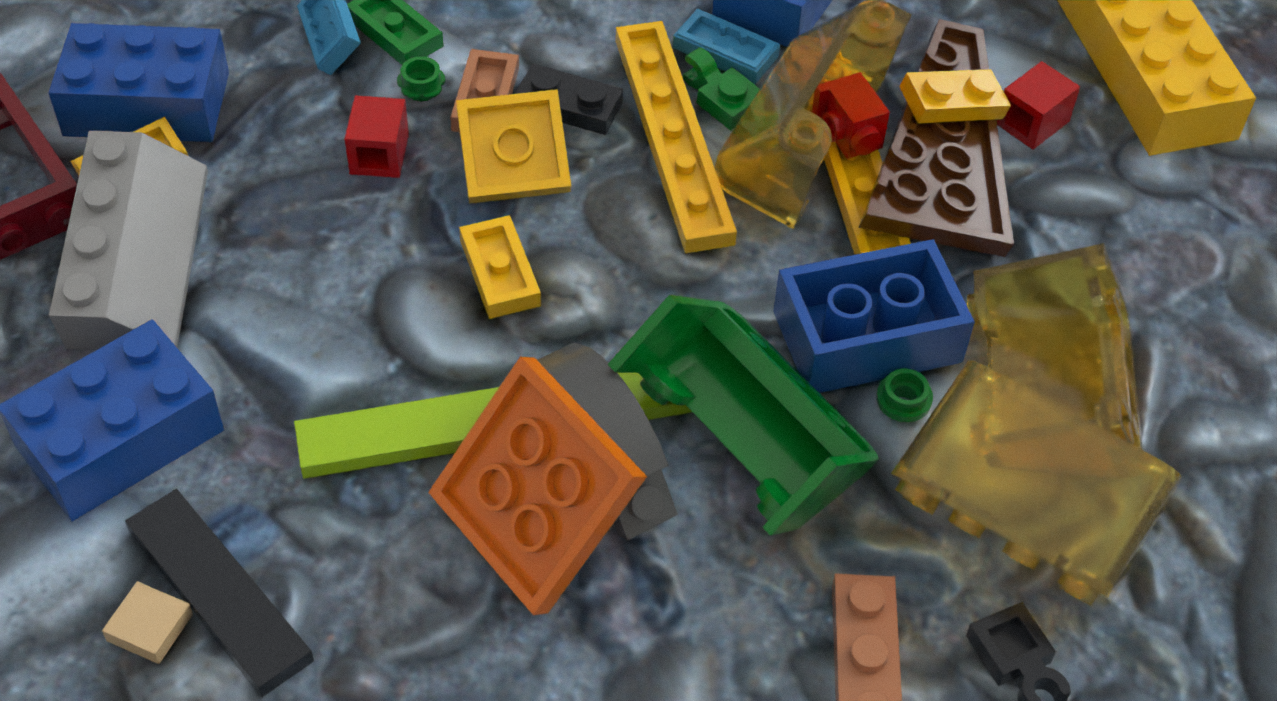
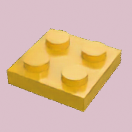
(513, 146)

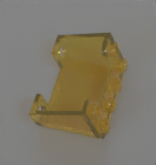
(1037, 481)

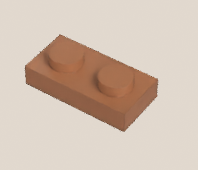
(486, 76)

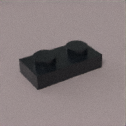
(582, 100)

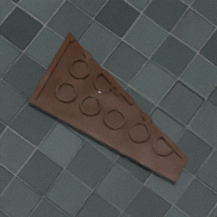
(945, 175)

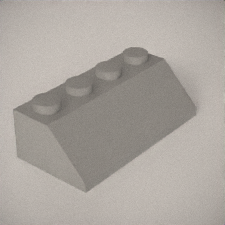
(127, 240)

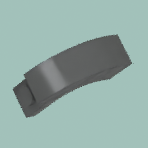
(619, 414)

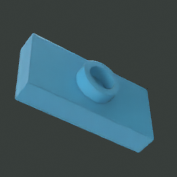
(329, 32)
(727, 44)

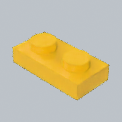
(954, 96)
(500, 267)

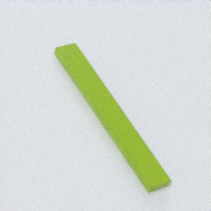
(412, 430)

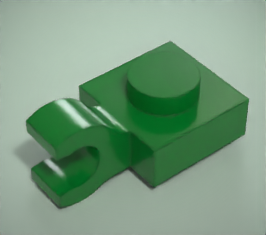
(719, 94)

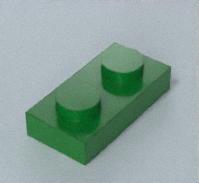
(396, 28)

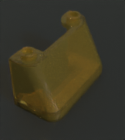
(778, 141)
(1063, 334)

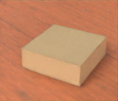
(147, 622)

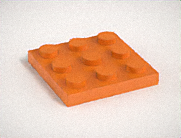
(536, 485)

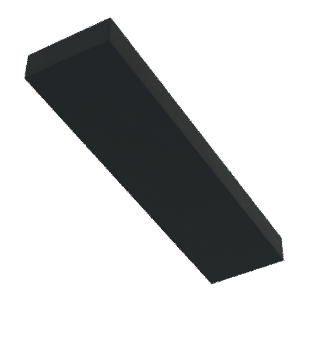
(220, 592)

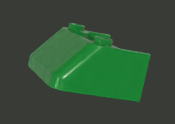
(752, 402)

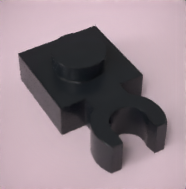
(1018, 650)

